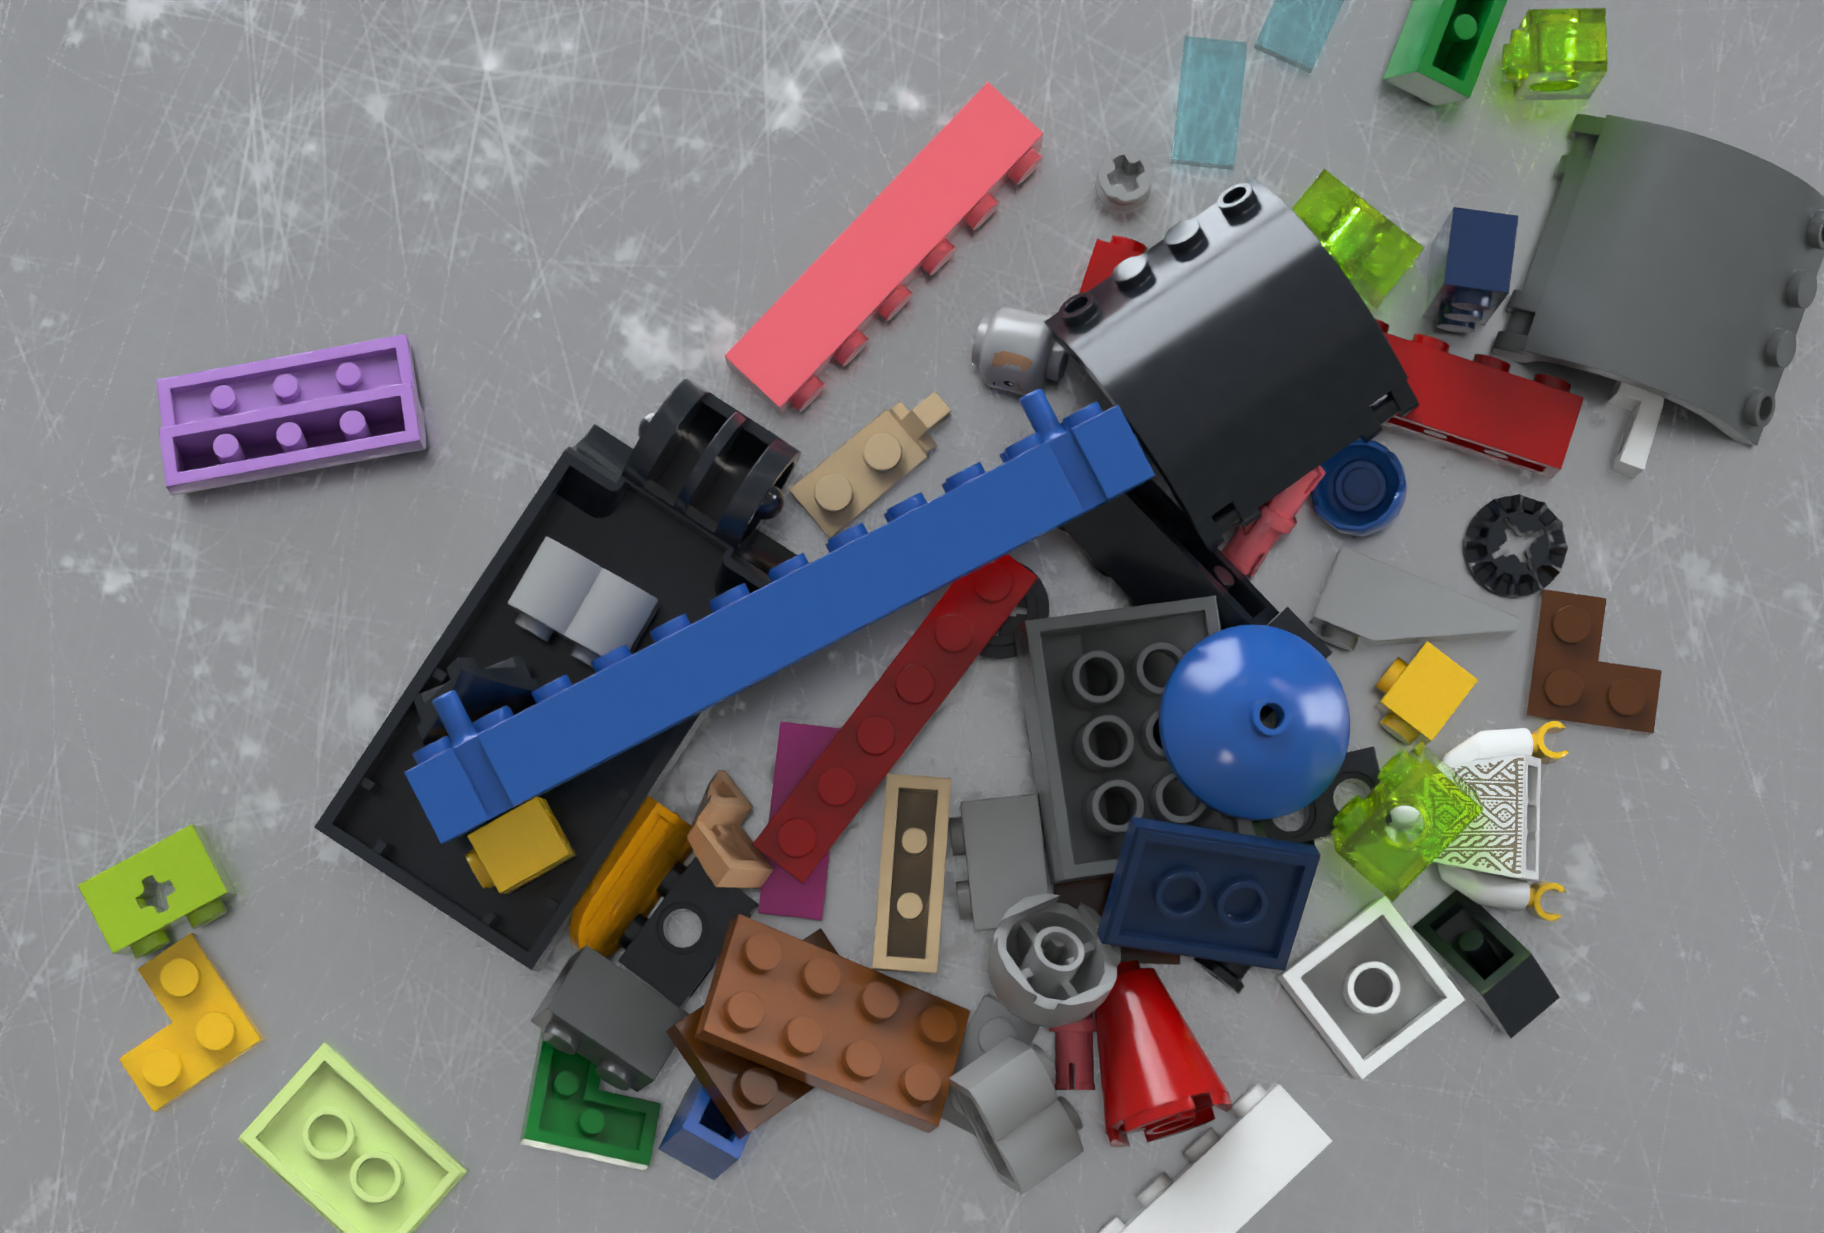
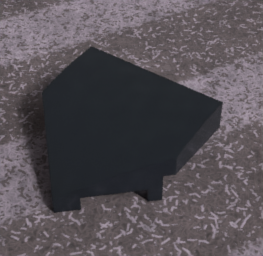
(479, 691)

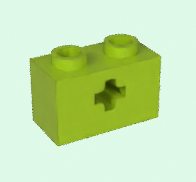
(122, 891)

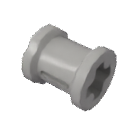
(1116, 196)

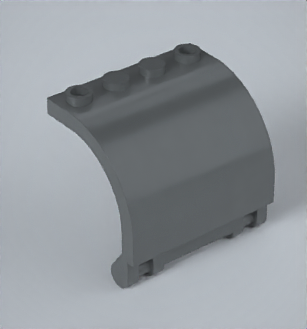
(1672, 270)

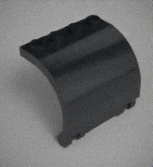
(1236, 356)

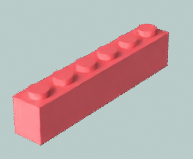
(885, 250)

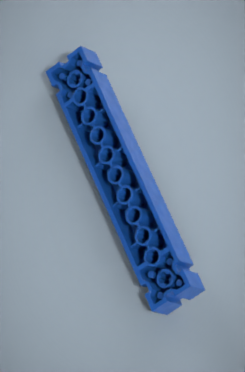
(804, 609)

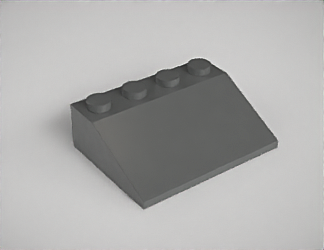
(1095, 732)

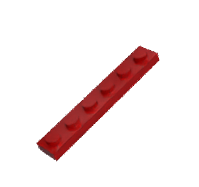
(892, 716)

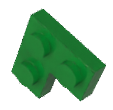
(578, 1119)

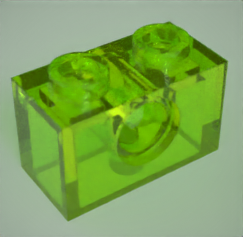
(1557, 54)
(1358, 237)
(1397, 856)

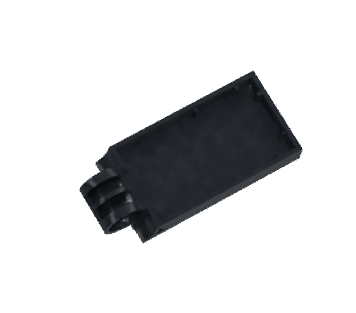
(666, 518)

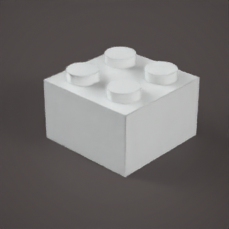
(1370, 988)

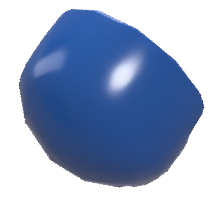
(1360, 489)

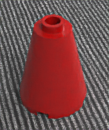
(1151, 1062)

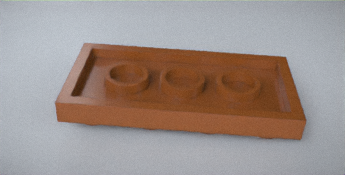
(833, 1023)

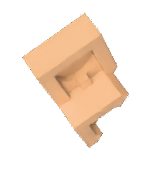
(721, 841)

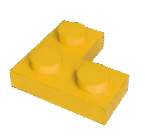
(205, 1030)

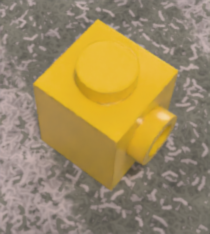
(1421, 694)

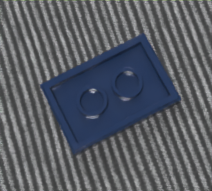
(1208, 893)

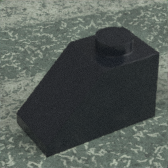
(1487, 962)

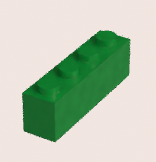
(1443, 48)

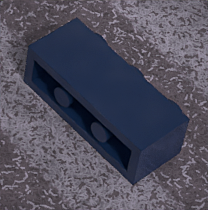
(1469, 268)

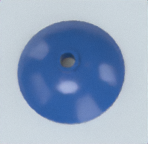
(1215, 726)

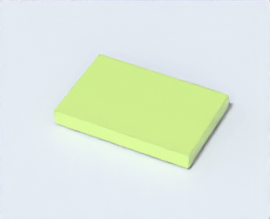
(351, 1150)

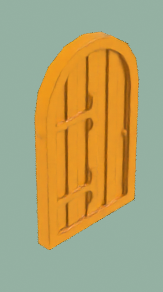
(630, 878)

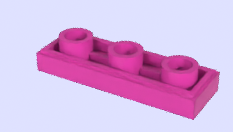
(796, 753)

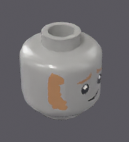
(1017, 351)

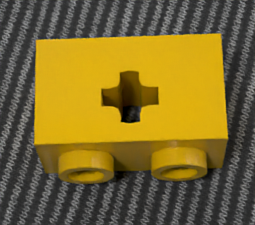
(518, 847)

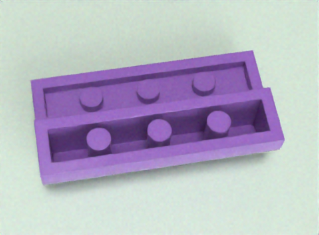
(289, 415)

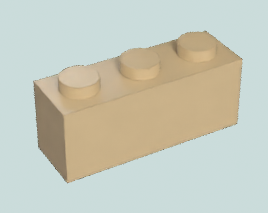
(912, 874)

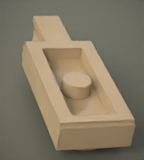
(870, 464)

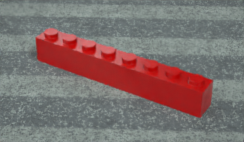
(1459, 399)

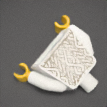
(1502, 842)

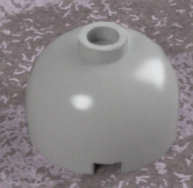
(1051, 961)

